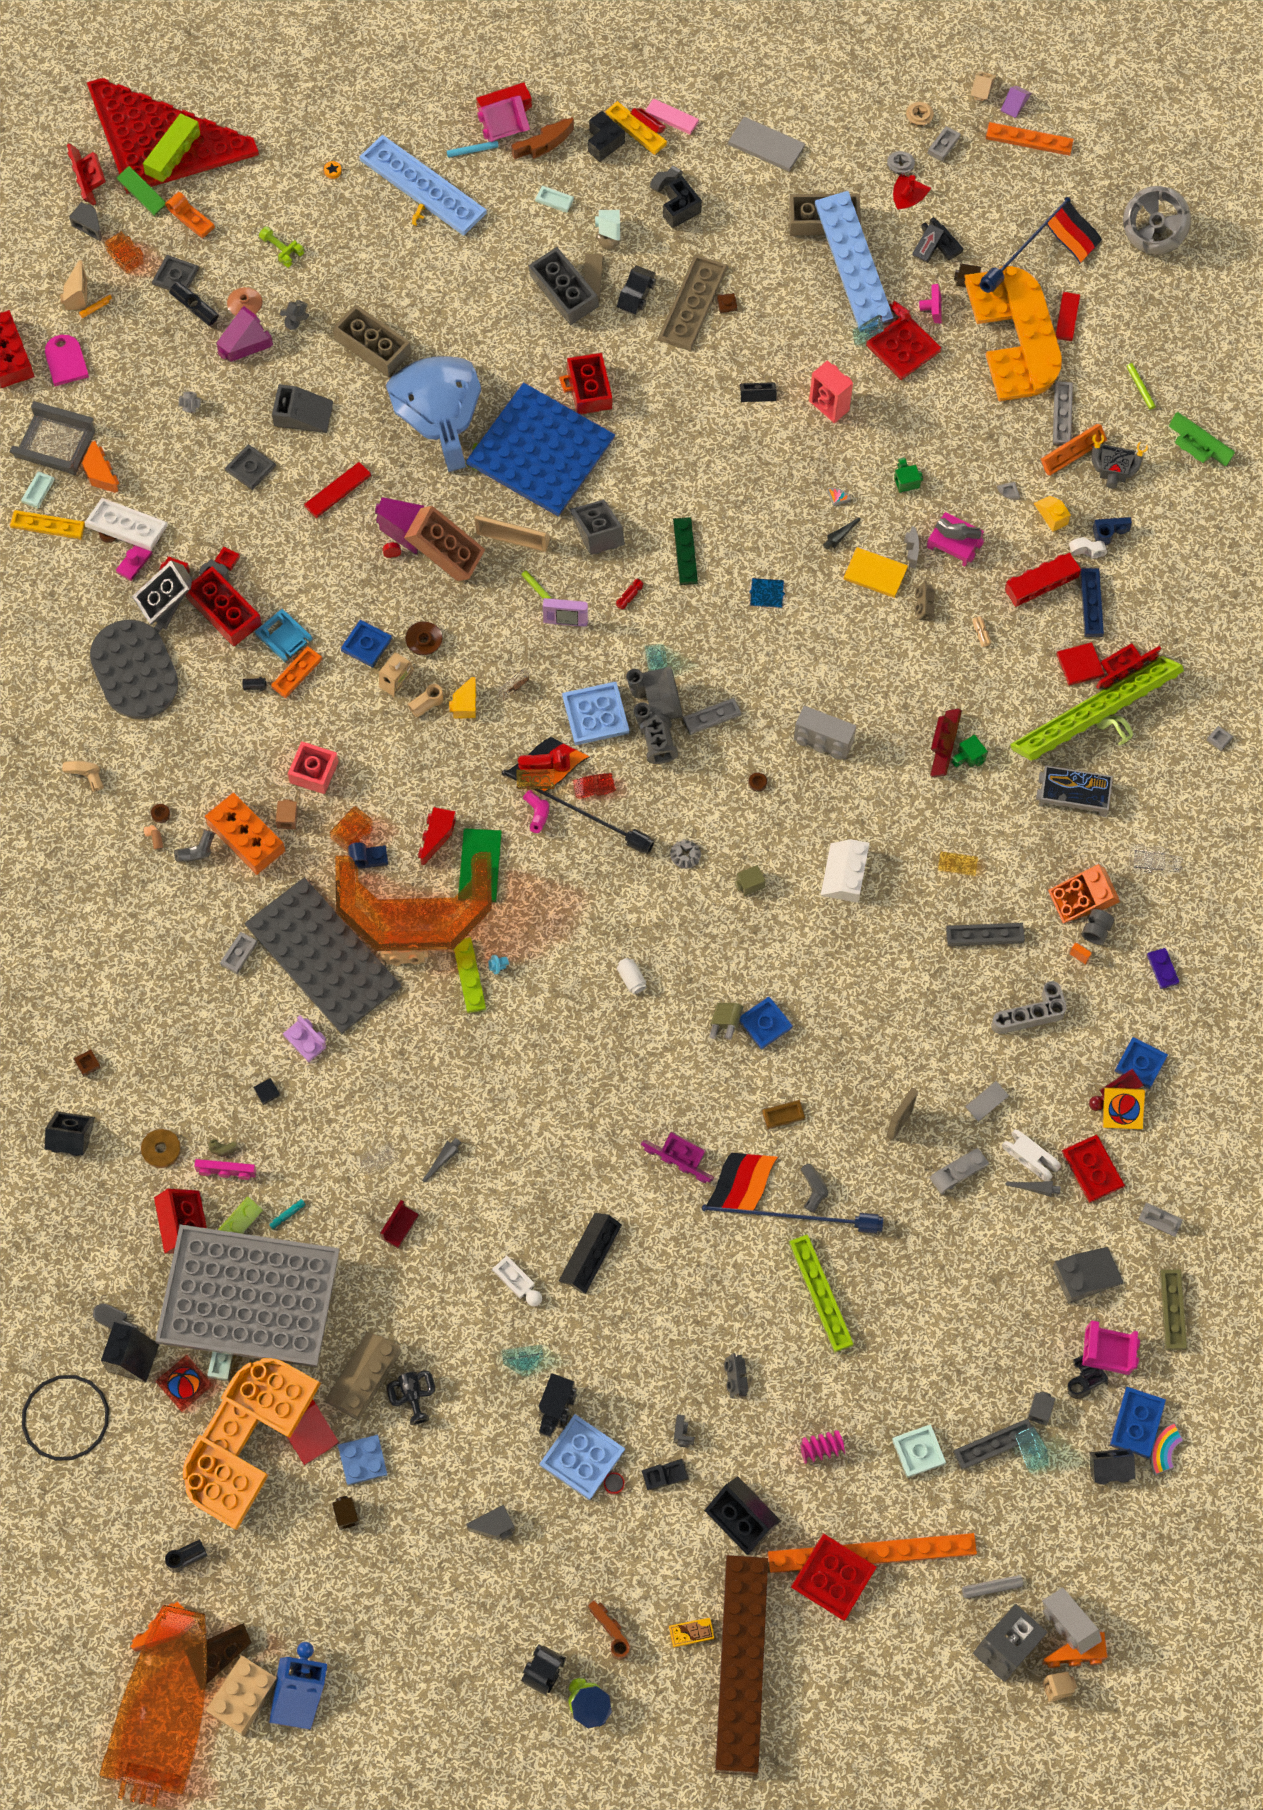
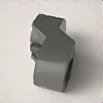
(662, 179)

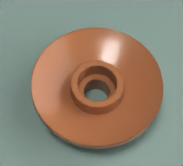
(253, 300)

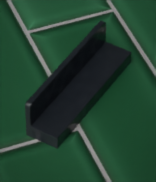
(590, 1252)

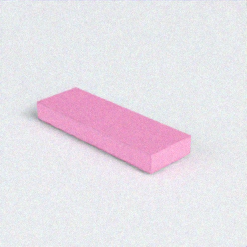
(672, 116)

